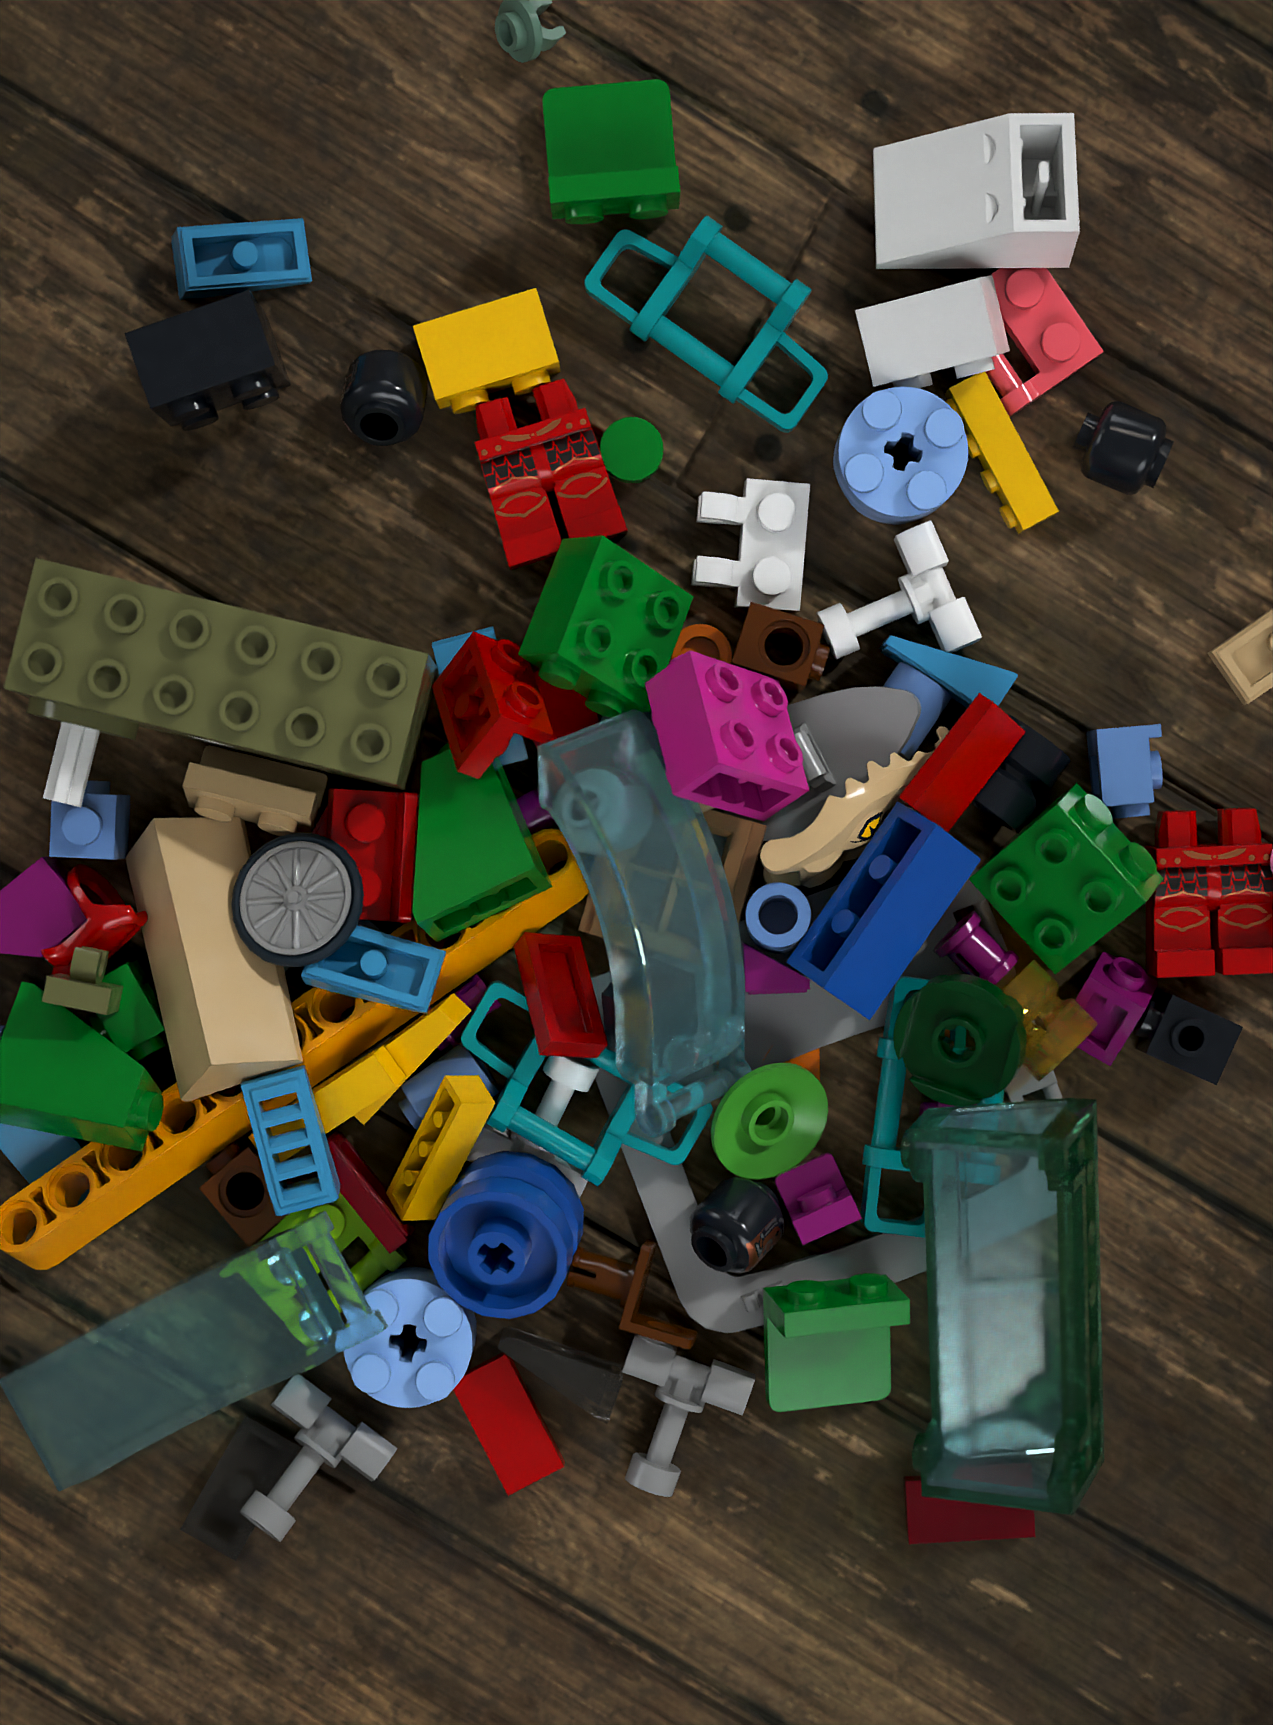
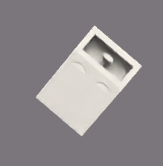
(979, 196)

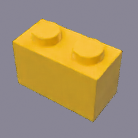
(487, 351)

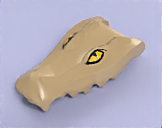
(842, 825)

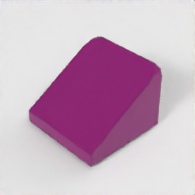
(770, 976)

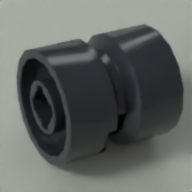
(1029, 766)

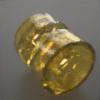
(1064, 1019)

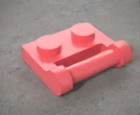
(1043, 330)

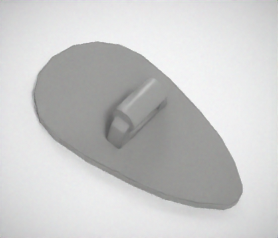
(837, 740)

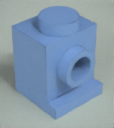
(1125, 768)

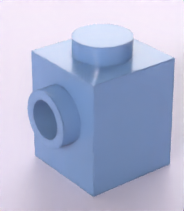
(93, 830)

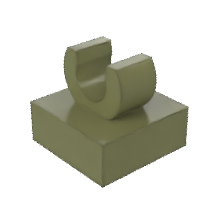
(84, 985)

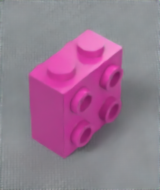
(726, 736)

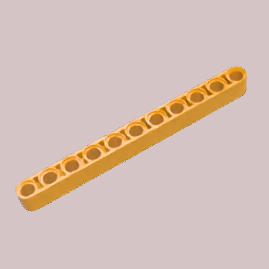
(223, 1118)

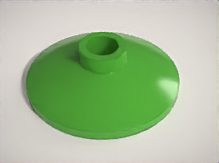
(769, 1121)

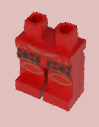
(543, 458)
(1213, 898)

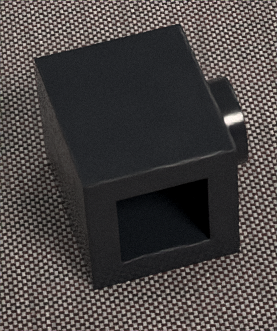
(1187, 1036)

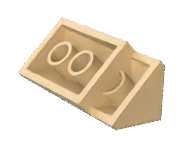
(218, 1001)

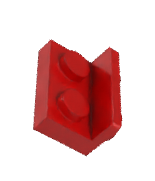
(487, 699)
(381, 839)

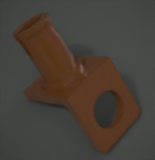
(627, 1283)

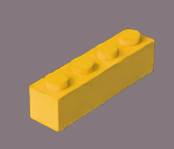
(1002, 453)
(440, 1147)

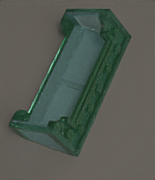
(1011, 1302)

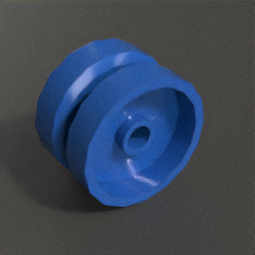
(506, 1235)

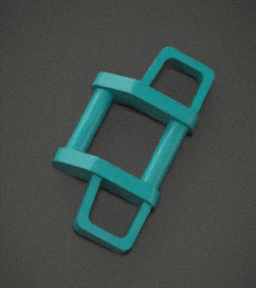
(653, 323)
(507, 1113)
(883, 1149)

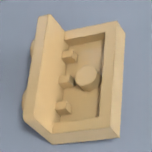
(256, 789)

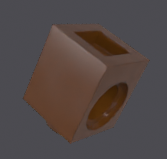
(762, 623)
(246, 1219)

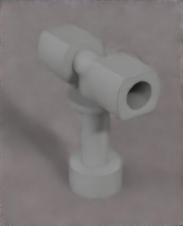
(683, 1388)
(324, 1439)

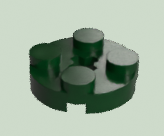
(993, 1022)

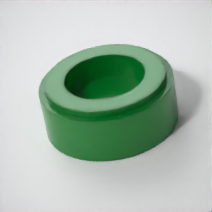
(631, 449)

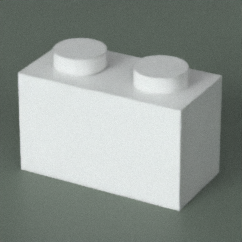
(934, 332)

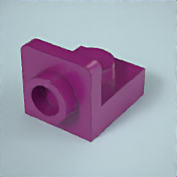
(1116, 998)
(817, 1198)

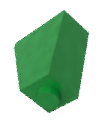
(470, 848)
(71, 1078)

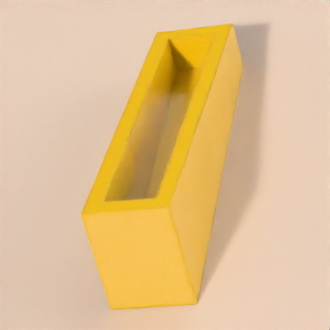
(418, 1041)
(348, 1093)

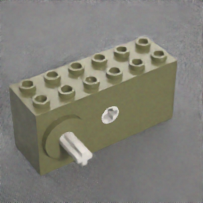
(143, 656)

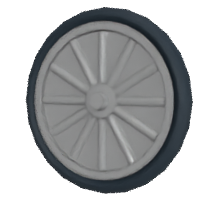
(297, 899)

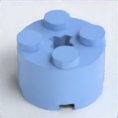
(933, 438)
(418, 1375)

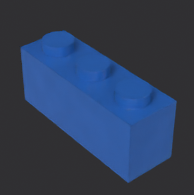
(884, 910)

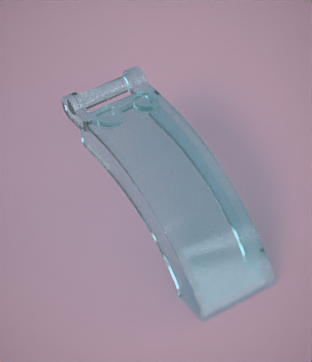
(659, 911)
(190, 1352)

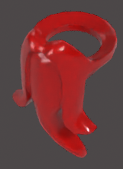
(107, 925)

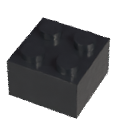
(209, 361)

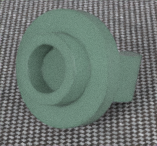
(521, 31)

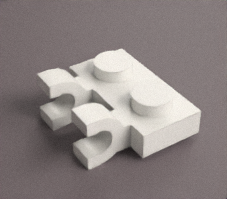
(770, 543)

